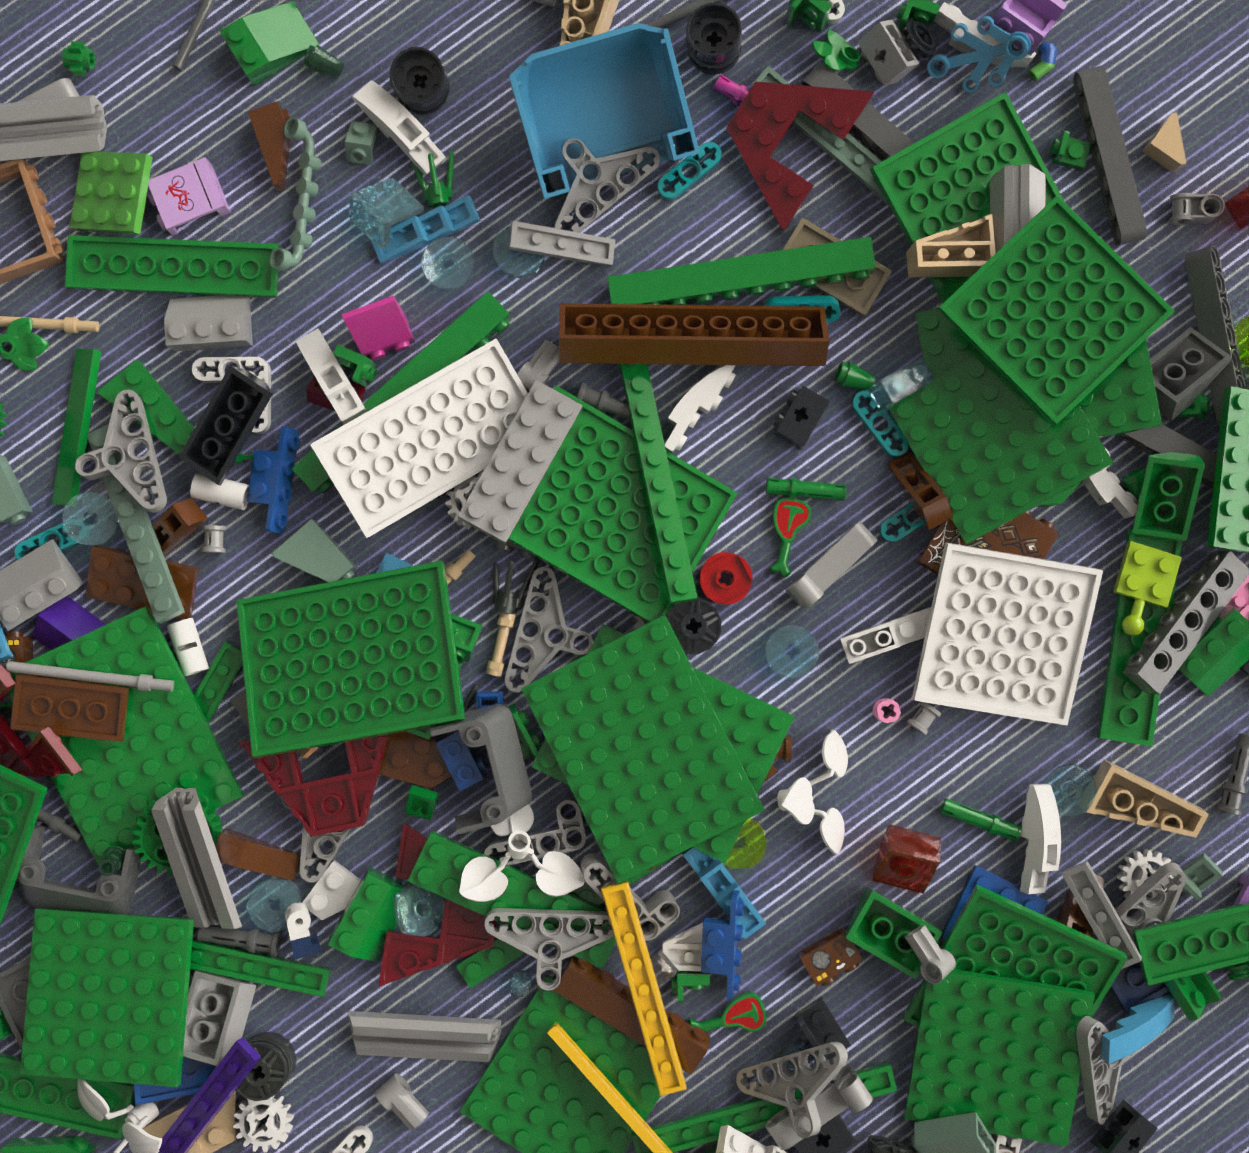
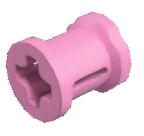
(894, 707)

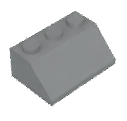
(208, 323)
(35, 583)
(215, 1016)

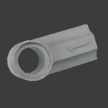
(540, 365)
(935, 961)
(397, 1096)

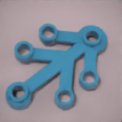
(983, 53)

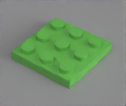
(111, 192)

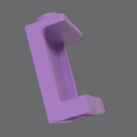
(1029, 17)

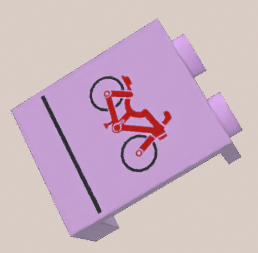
(187, 194)

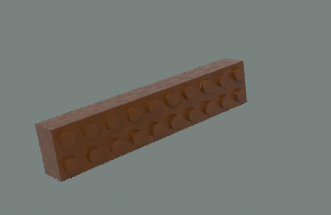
(693, 334)

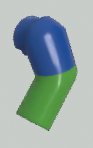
(1048, 57)

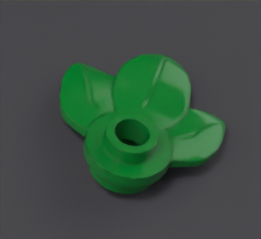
(836, 52)
(24, 344)

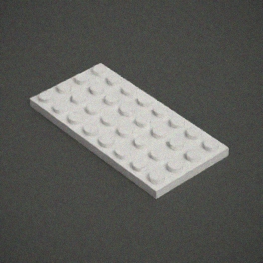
(423, 438)

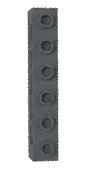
(1199, 616)

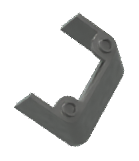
(496, 730)
(111, 895)

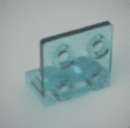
(379, 207)

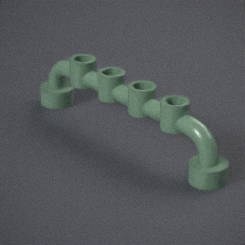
(281, 258)

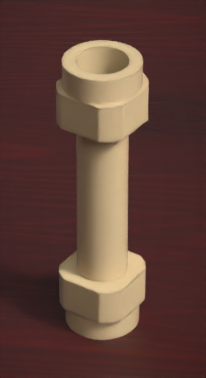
(496, 666)

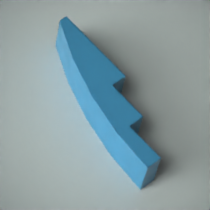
(422, 230)
(721, 886)
(1138, 1029)

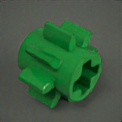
(78, 58)

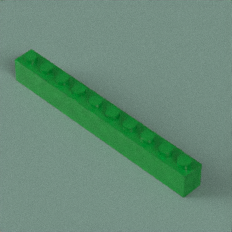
(746, 274)
(459, 339)

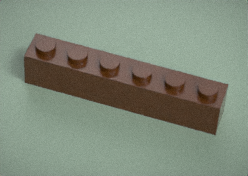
(612, 1002)

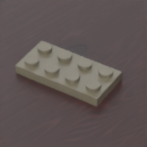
(851, 293)

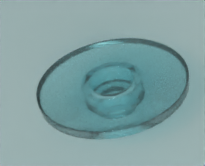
(446, 250)
(1066, 778)

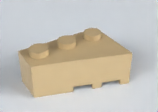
(953, 252)

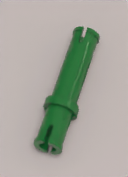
(798, 488)
(987, 822)

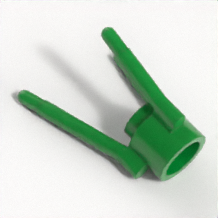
(437, 192)

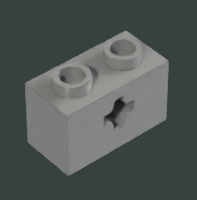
(887, 52)

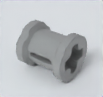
(213, 539)
(924, 717)

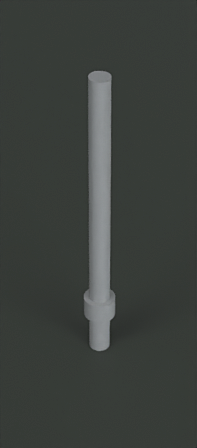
(143, 682)

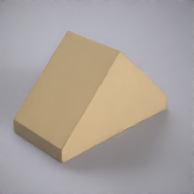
(1167, 145)

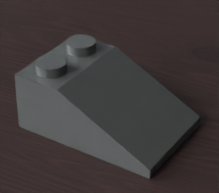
(1185, 370)

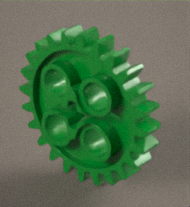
(148, 840)

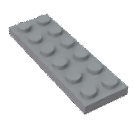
(520, 462)

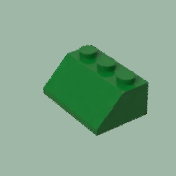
(1168, 495)
(1219, 651)
(367, 917)
(881, 929)

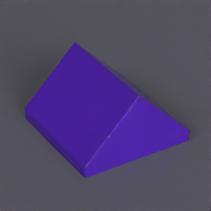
(64, 623)

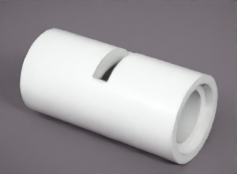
(229, 494)
(187, 647)

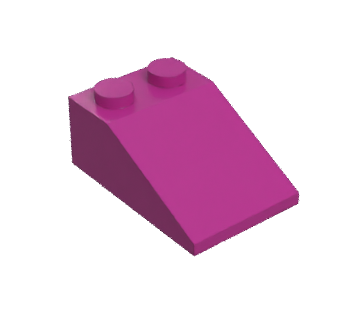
(379, 328)

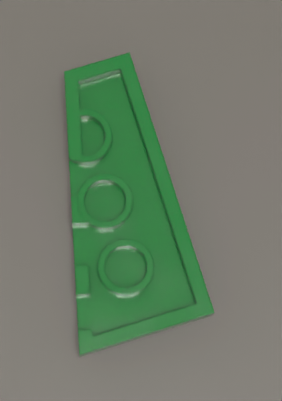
(162, 414)

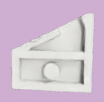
(331, 891)
(685, 949)

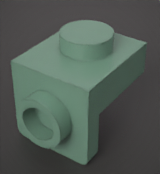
(360, 142)
(1199, 875)

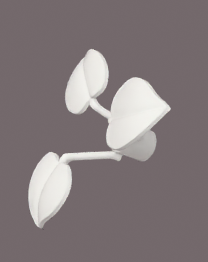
(799, 798)
(485, 882)
(136, 1119)

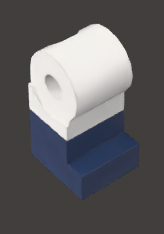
(298, 922)

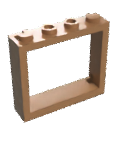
(12, 170)

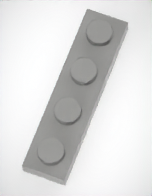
(561, 244)
(1100, 911)

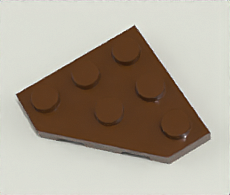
(414, 760)

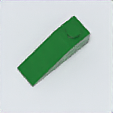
(55, 1144)

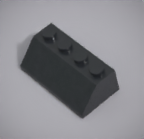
(226, 424)

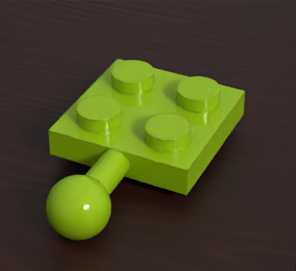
(1146, 577)

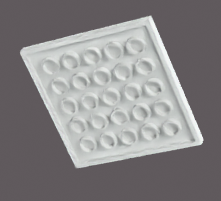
(1006, 634)

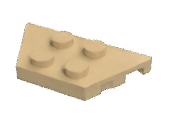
(216, 1135)

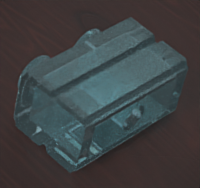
(901, 384)

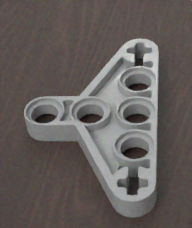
(609, 172)
(130, 467)
(540, 646)
(311, 845)
(1156, 909)
(537, 936)
(1098, 1076)
(806, 1079)

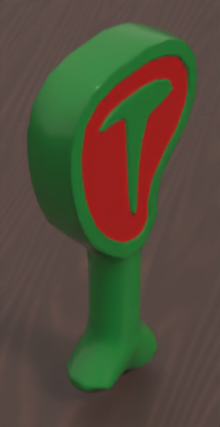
(788, 518)
(742, 1011)

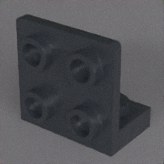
(819, 1027)

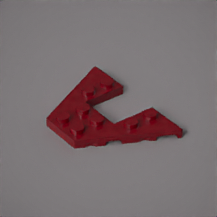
(765, 120)
(42, 756)
(329, 802)
(461, 929)

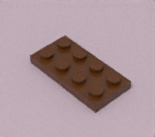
(116, 580)
(70, 707)

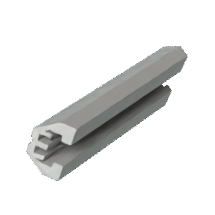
(51, 127)
(1015, 199)
(194, 859)
(424, 1036)

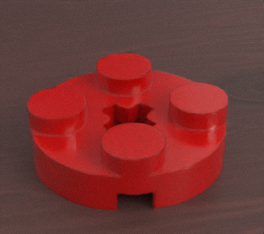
(731, 564)

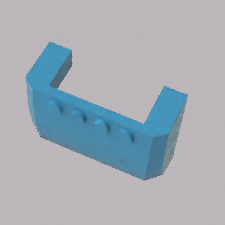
(610, 94)

